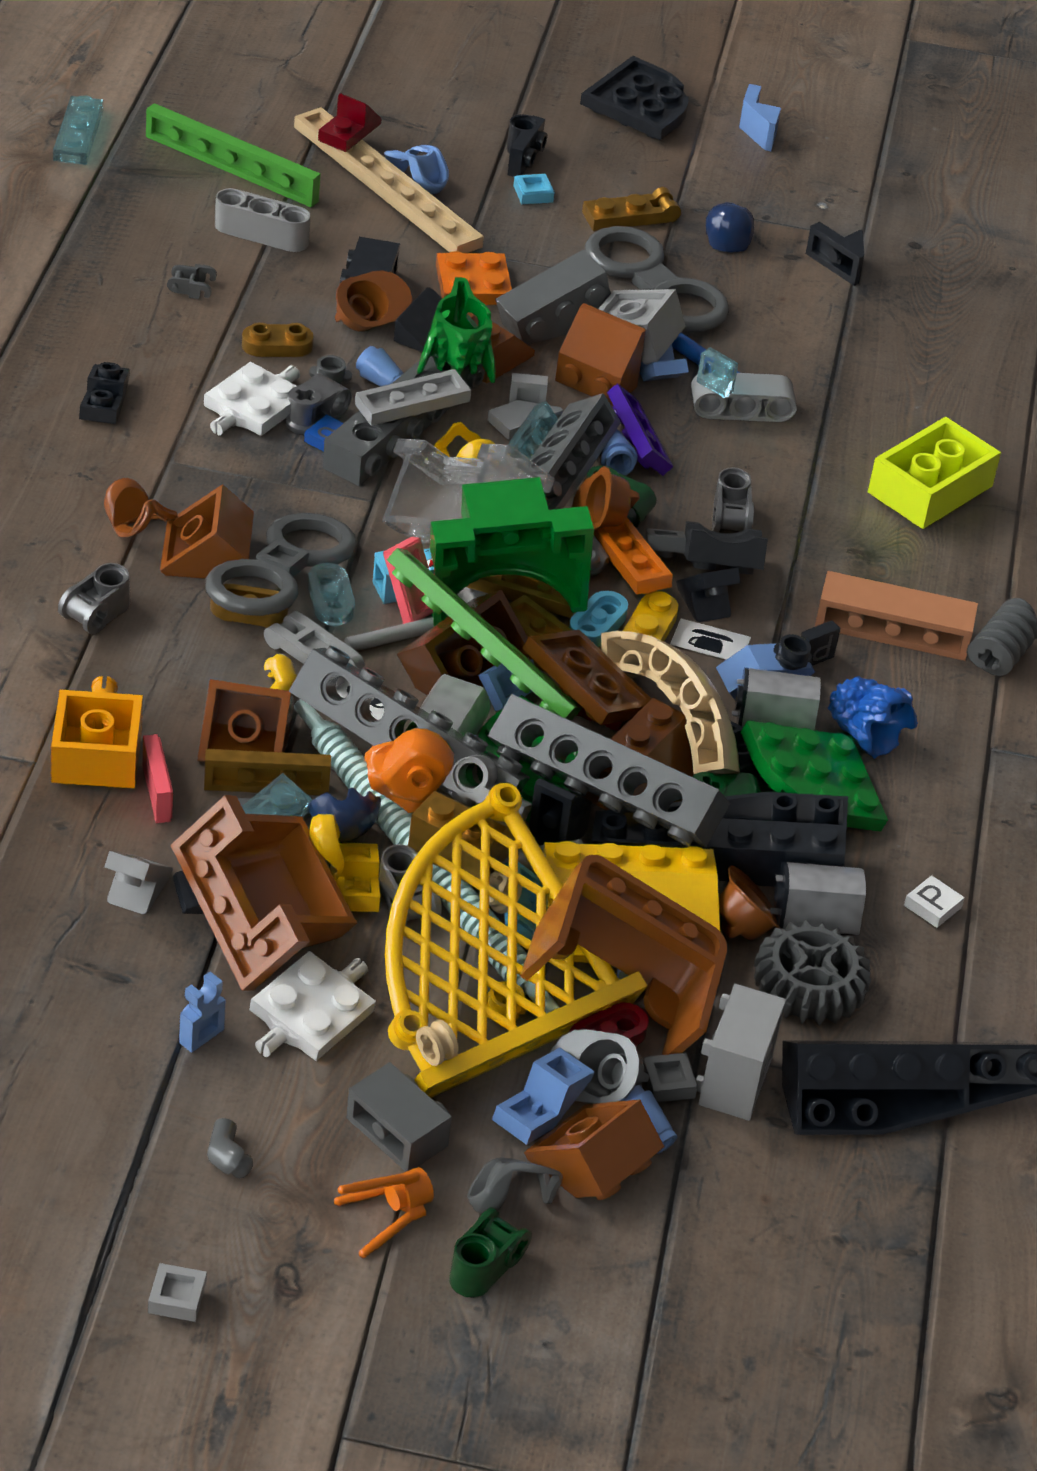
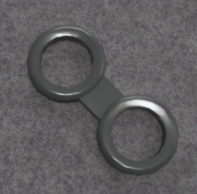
(653, 275)
(280, 564)

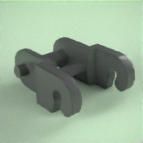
(186, 280)

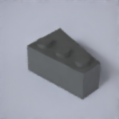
(550, 301)

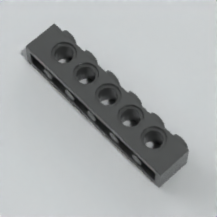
(575, 445)
(361, 450)
(317, 688)
(701, 803)

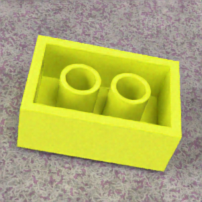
(934, 472)

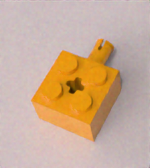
(97, 736)

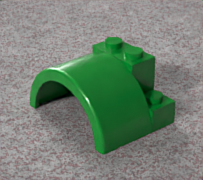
(514, 533)

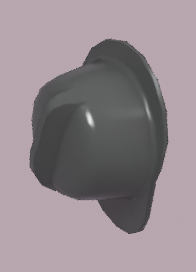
(613, 1059)

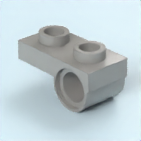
(468, 793)

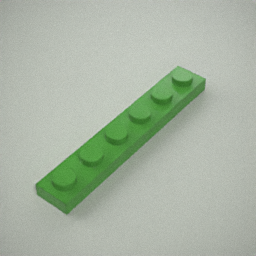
(233, 155)
(471, 624)

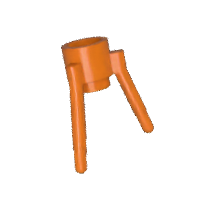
(403, 1191)

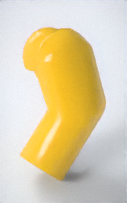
(281, 670)

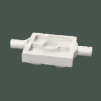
(251, 399)
(311, 1006)

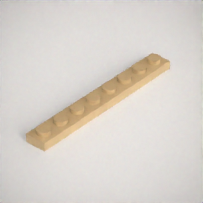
(395, 188)

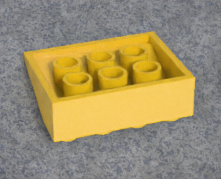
(678, 873)

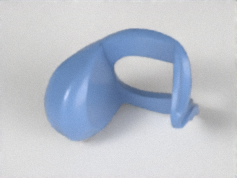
(427, 170)

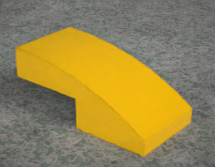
(360, 877)

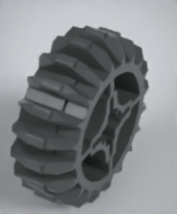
(813, 971)

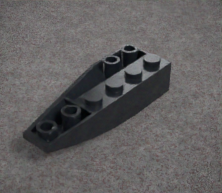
(753, 833)
(898, 1083)

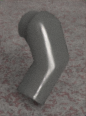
(599, 558)
(225, 1152)

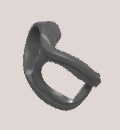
(494, 1180)

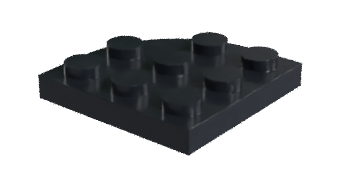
(639, 97)

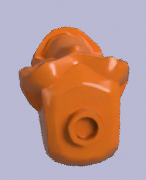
(409, 767)

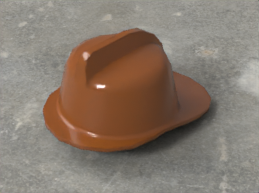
(371, 300)
(607, 498)
(744, 907)

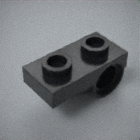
(525, 140)

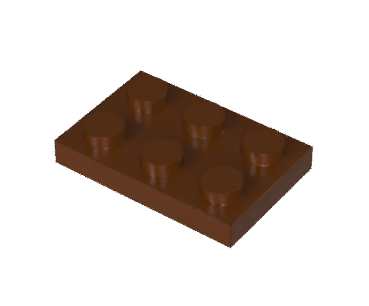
(587, 675)

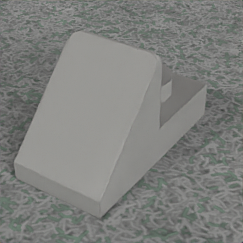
(135, 881)

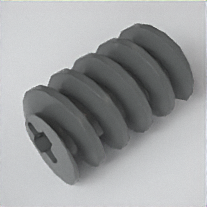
(1004, 638)

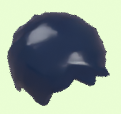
(729, 227)
(353, 815)

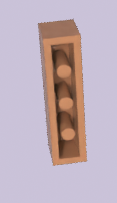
(897, 615)

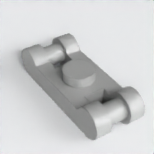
(300, 635)

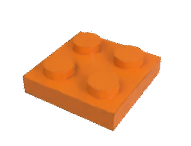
(485, 273)

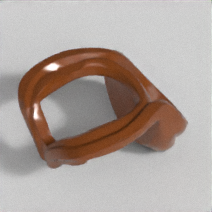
(129, 503)

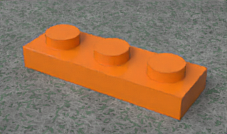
(634, 558)

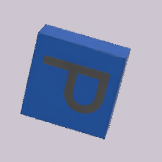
(320, 430)

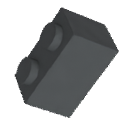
(399, 1117)

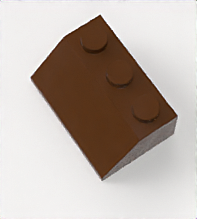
(448, 653)
(656, 733)

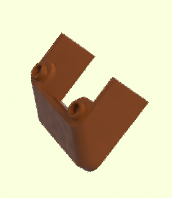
(636, 932)

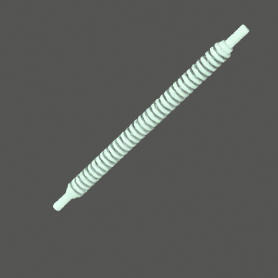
(395, 822)

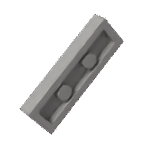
(412, 397)

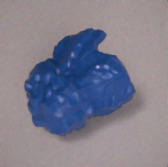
(872, 713)

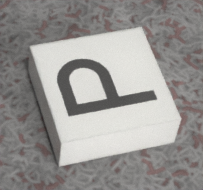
(934, 901)

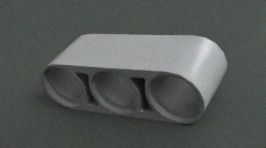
(262, 220)
(754, 399)

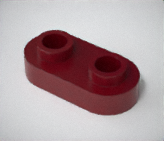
(618, 1018)

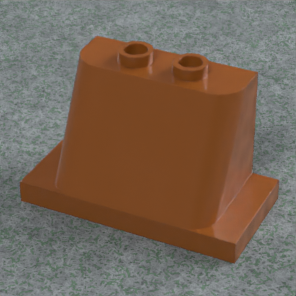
(260, 887)

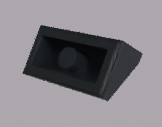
(415, 322)

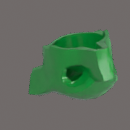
(457, 337)

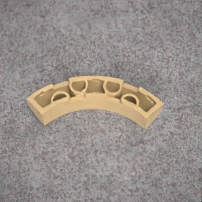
(685, 685)

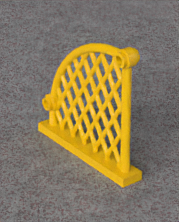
(500, 805)

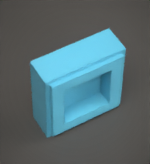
(533, 189)

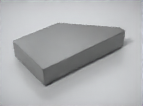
(510, 416)

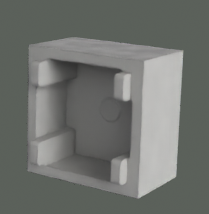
(651, 309)
(740, 1051)

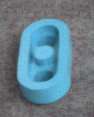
(604, 614)

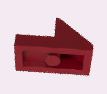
(350, 125)

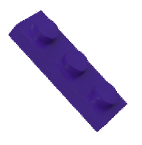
(639, 430)

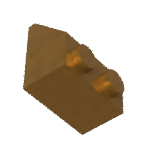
(438, 811)

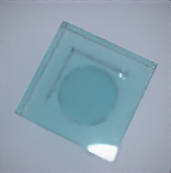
(717, 372)

